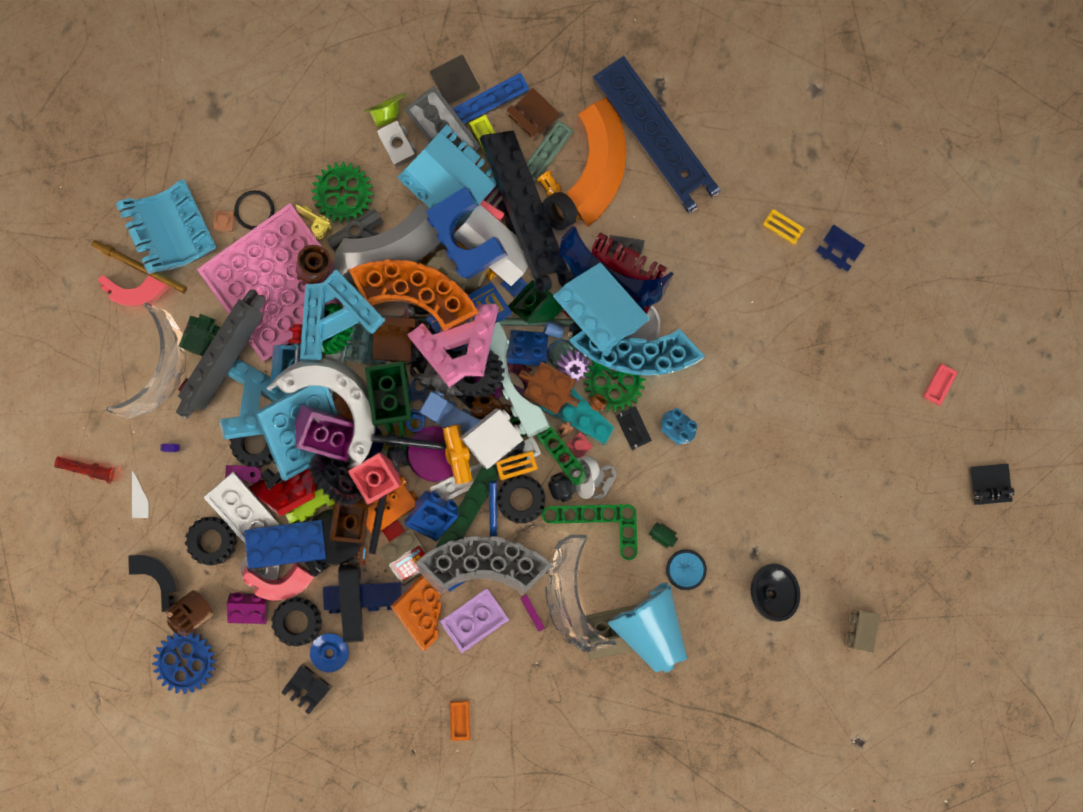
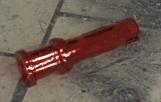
(93, 471)

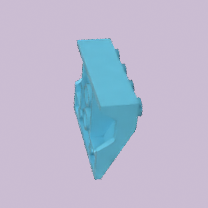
(601, 307)

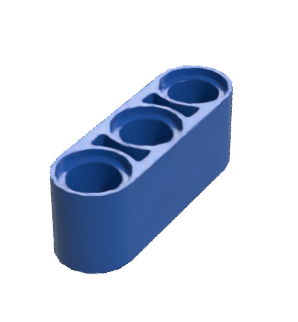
(418, 395)

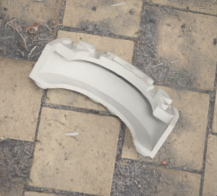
(345, 383)

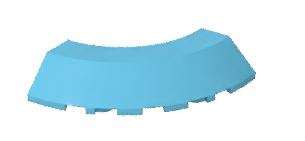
(642, 356)

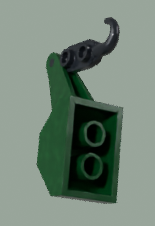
(390, 402)

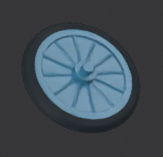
(686, 569)

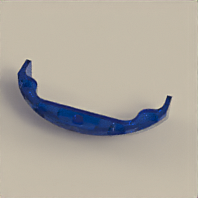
(581, 259)

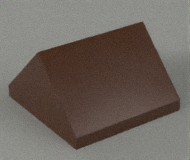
(349, 523)

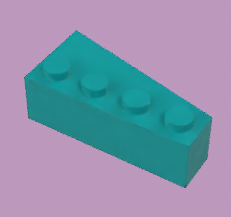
(584, 419)

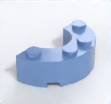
(445, 412)

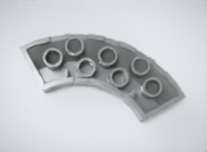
(406, 241)

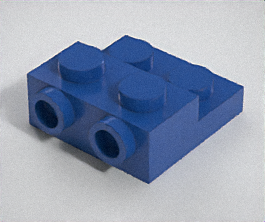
(432, 515)

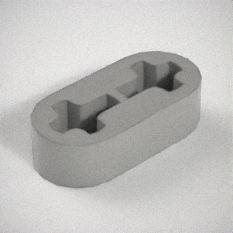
(607, 484)

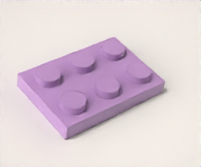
(474, 620)

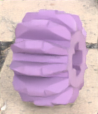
(576, 359)

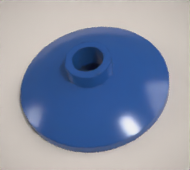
(322, 660)

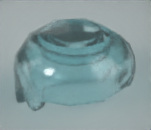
(557, 348)

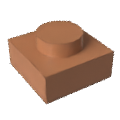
(223, 221)

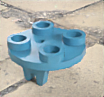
(678, 426)

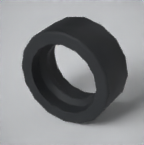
(567, 207)

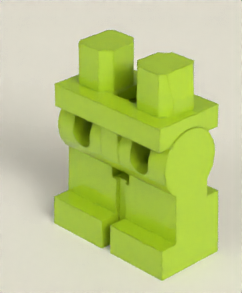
(310, 508)

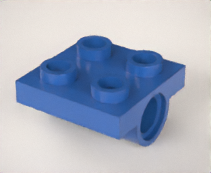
(527, 347)

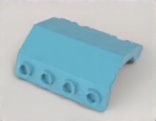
(445, 170)
(167, 228)

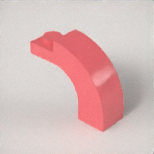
(147, 292)
(279, 589)

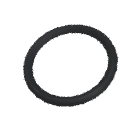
(243, 196)

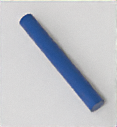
(493, 508)

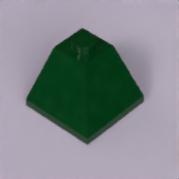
(535, 305)

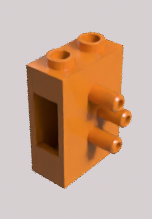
(397, 504)

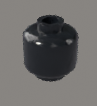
(561, 487)

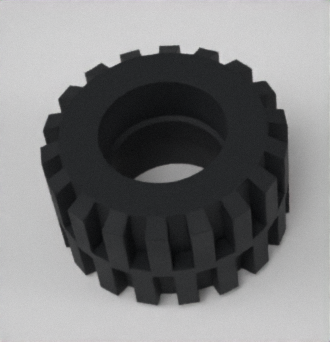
(487, 383)
(248, 459)
(528, 483)
(194, 541)
(279, 622)

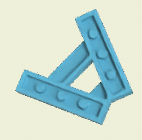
(317, 328)
(255, 385)

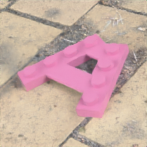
(476, 333)

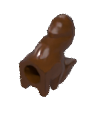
(485, 405)

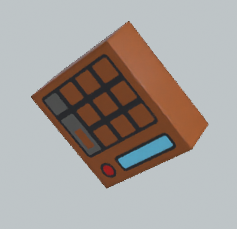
(361, 556)

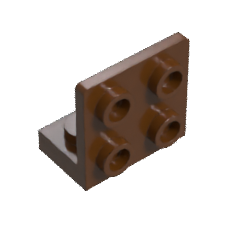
(532, 114)
(392, 341)

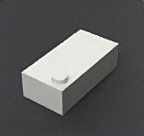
(481, 227)

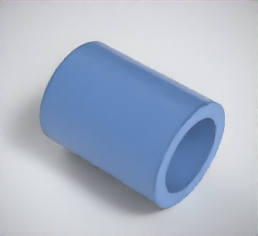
(553, 329)

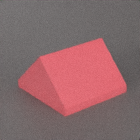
(375, 477)

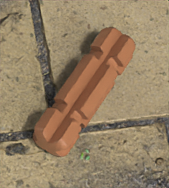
(564, 429)

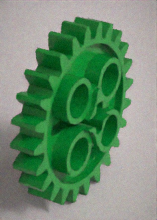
(343, 175)
(624, 399)

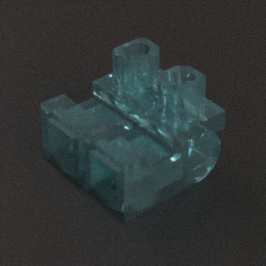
(362, 348)

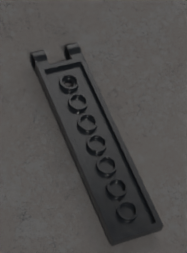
(525, 209)

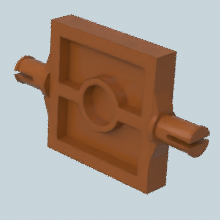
(549, 388)

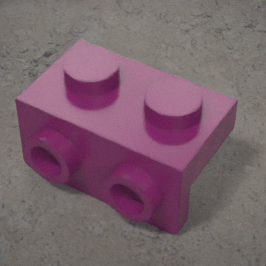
(246, 609)

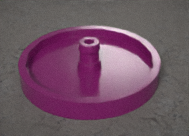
(426, 462)

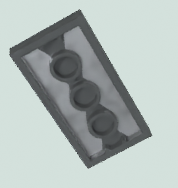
(432, 113)

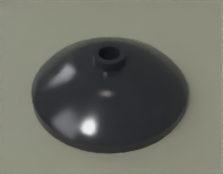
(782, 591)

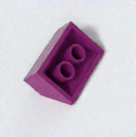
(324, 433)

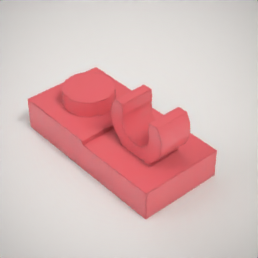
(578, 446)

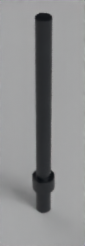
(392, 440)
(378, 517)

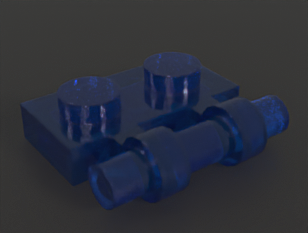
(844, 244)

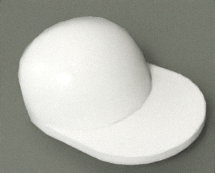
(591, 468)

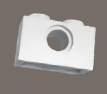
(397, 132)

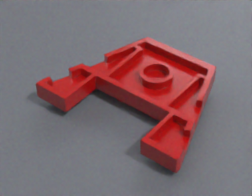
(288, 494)

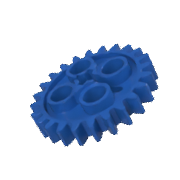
(169, 672)

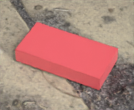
(940, 384)

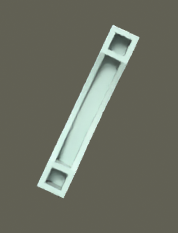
(531, 416)

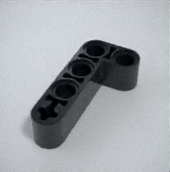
(350, 602)

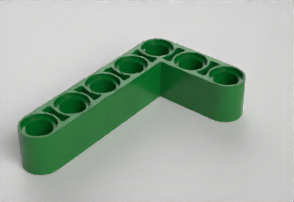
(558, 453)
(599, 518)

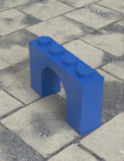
(444, 218)

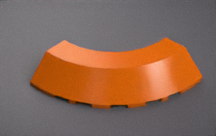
(605, 161)
(415, 285)

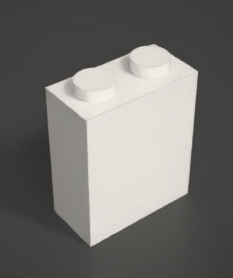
(492, 438)

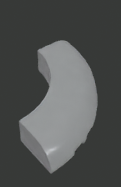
(483, 559)

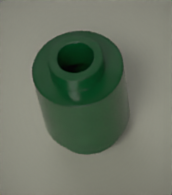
(663, 535)

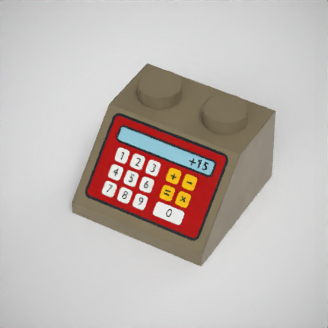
(403, 554)

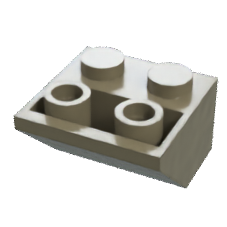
(863, 630)

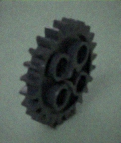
(334, 479)

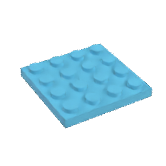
(278, 427)

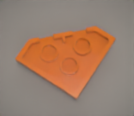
(419, 612)

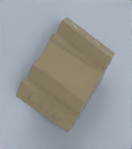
(443, 264)

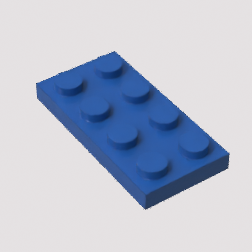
(285, 544)

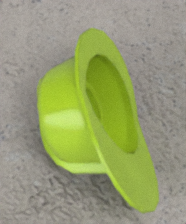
(386, 111)

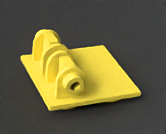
(320, 223)

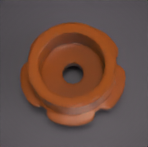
(597, 402)

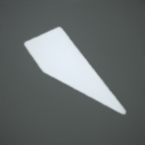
(140, 504)

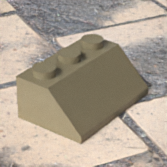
(600, 623)

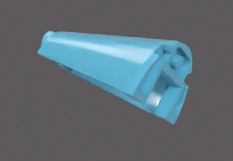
(653, 630)

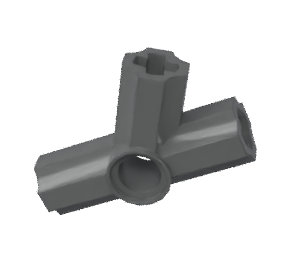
(365, 223)

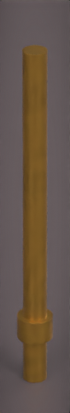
(110, 251)

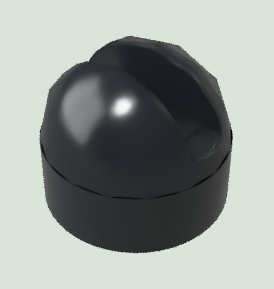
(418, 367)

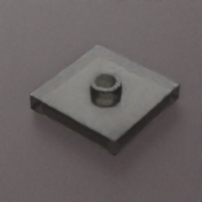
(454, 79)

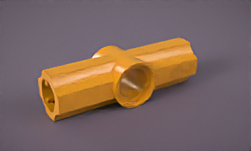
(457, 454)

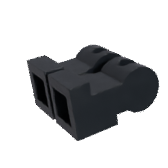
(315, 689)

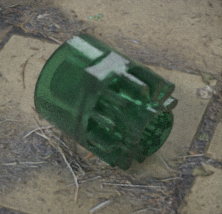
(198, 334)

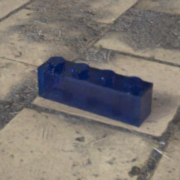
(372, 596)

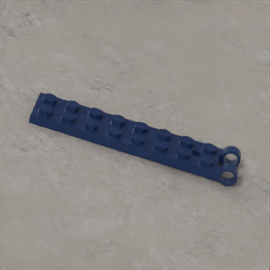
(654, 131)

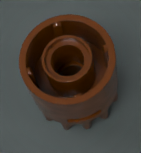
(313, 264)
(188, 613)

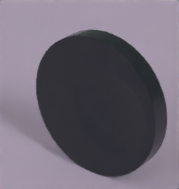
(336, 551)

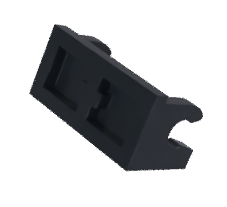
(633, 428)

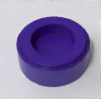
(169, 447)

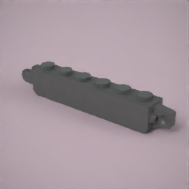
(221, 354)

